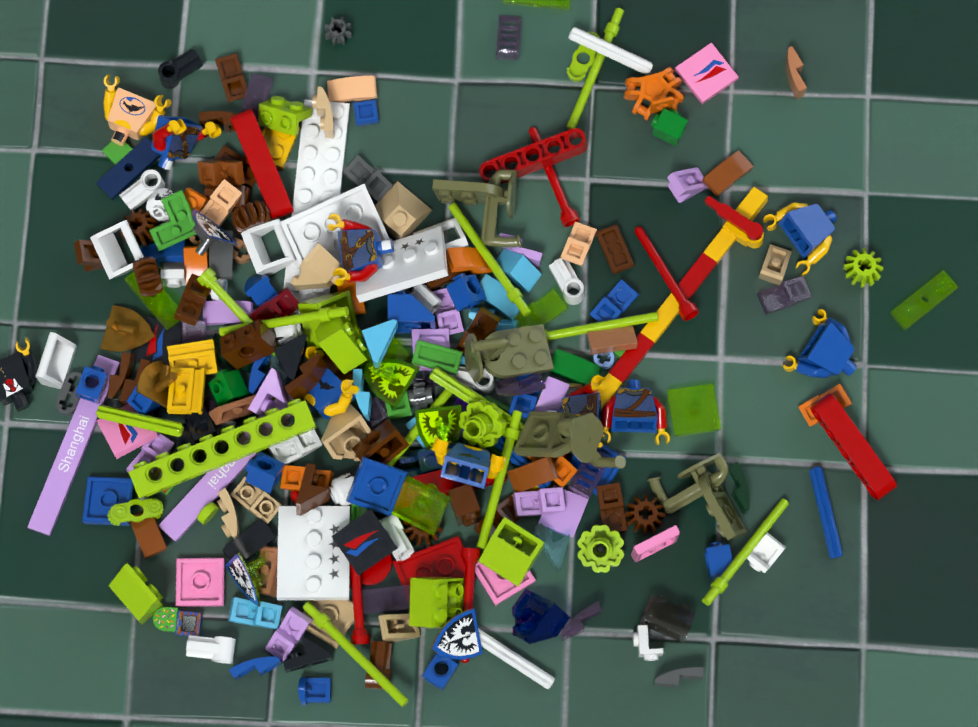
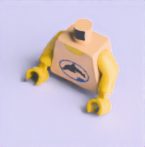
(129, 113)

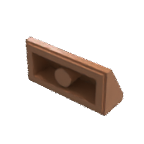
(612, 340)
(231, 410)
(268, 572)

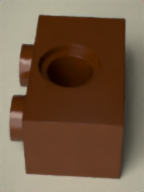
(248, 344)
(382, 443)
(464, 505)

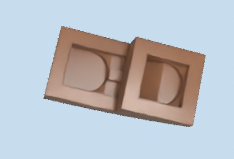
(793, 68)

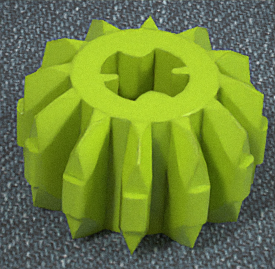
(869, 274)

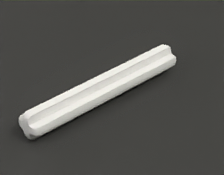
(610, 50)
(515, 660)

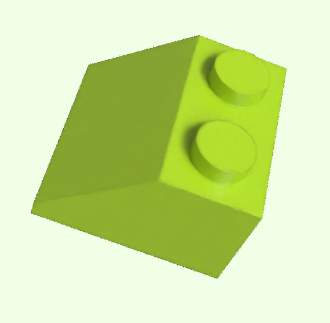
(340, 298)

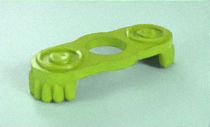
(578, 71)
(121, 512)

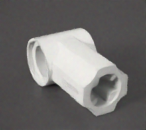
(140, 191)
(567, 280)
(425, 297)
(465, 378)
(395, 530)
(217, 649)

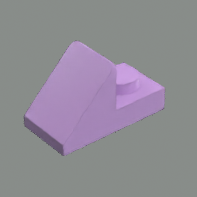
(686, 183)
(272, 386)

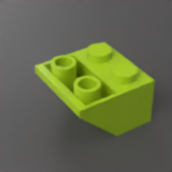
(342, 342)
(511, 552)
(135, 594)
(435, 600)

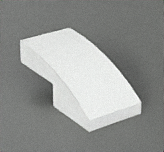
(295, 448)

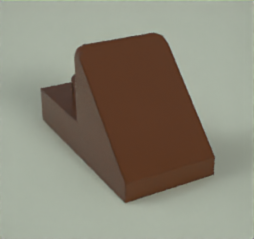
(87, 255)
(310, 493)

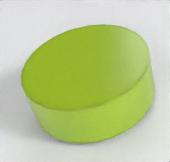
(207, 513)

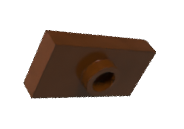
(614, 249)

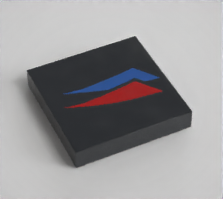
(157, 347)
(364, 542)

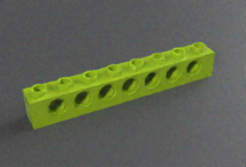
(146, 486)

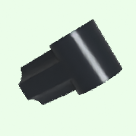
(181, 67)

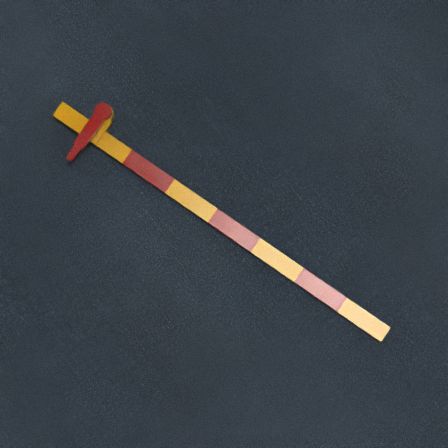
(737, 228)

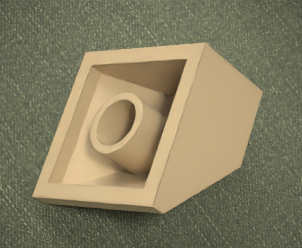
(401, 211)

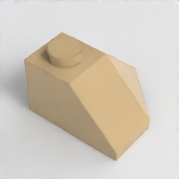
(316, 270)
(344, 433)

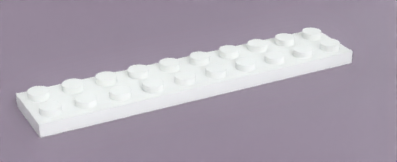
(317, 176)

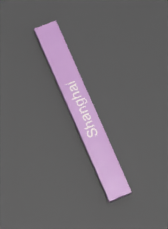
(70, 455)
(206, 490)

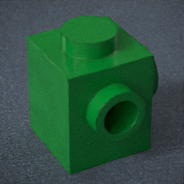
(669, 126)
(228, 387)

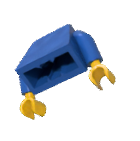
(826, 351)

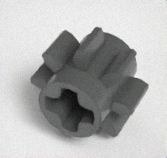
(338, 24)
(421, 396)

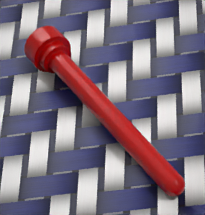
(568, 215)
(686, 309)
(470, 557)
(359, 634)

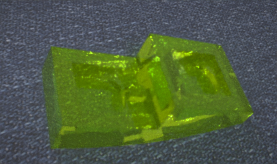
(543, 310)

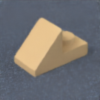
(775, 265)

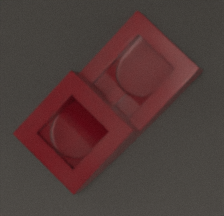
(277, 306)

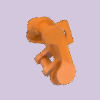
(654, 89)

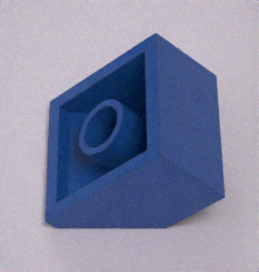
(409, 313)

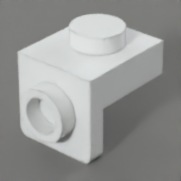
(173, 274)
(765, 553)
(640, 639)

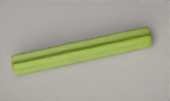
(140, 420)

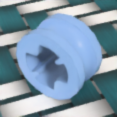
(606, 365)

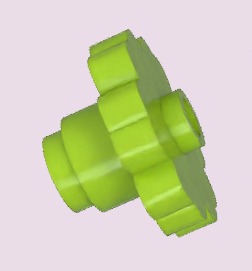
(482, 423)
(600, 560)

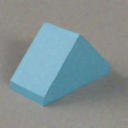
(518, 269)
(379, 339)

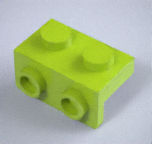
(282, 114)

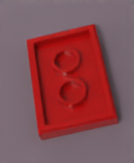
(435, 561)

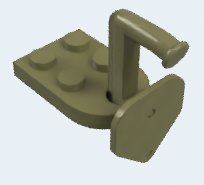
(489, 194)
(518, 353)
(559, 433)
(708, 486)

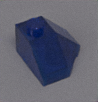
(537, 618)

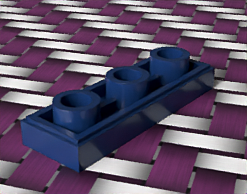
(118, 179)

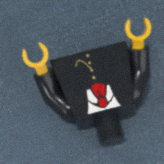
(17, 377)

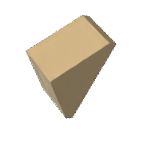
(397, 628)

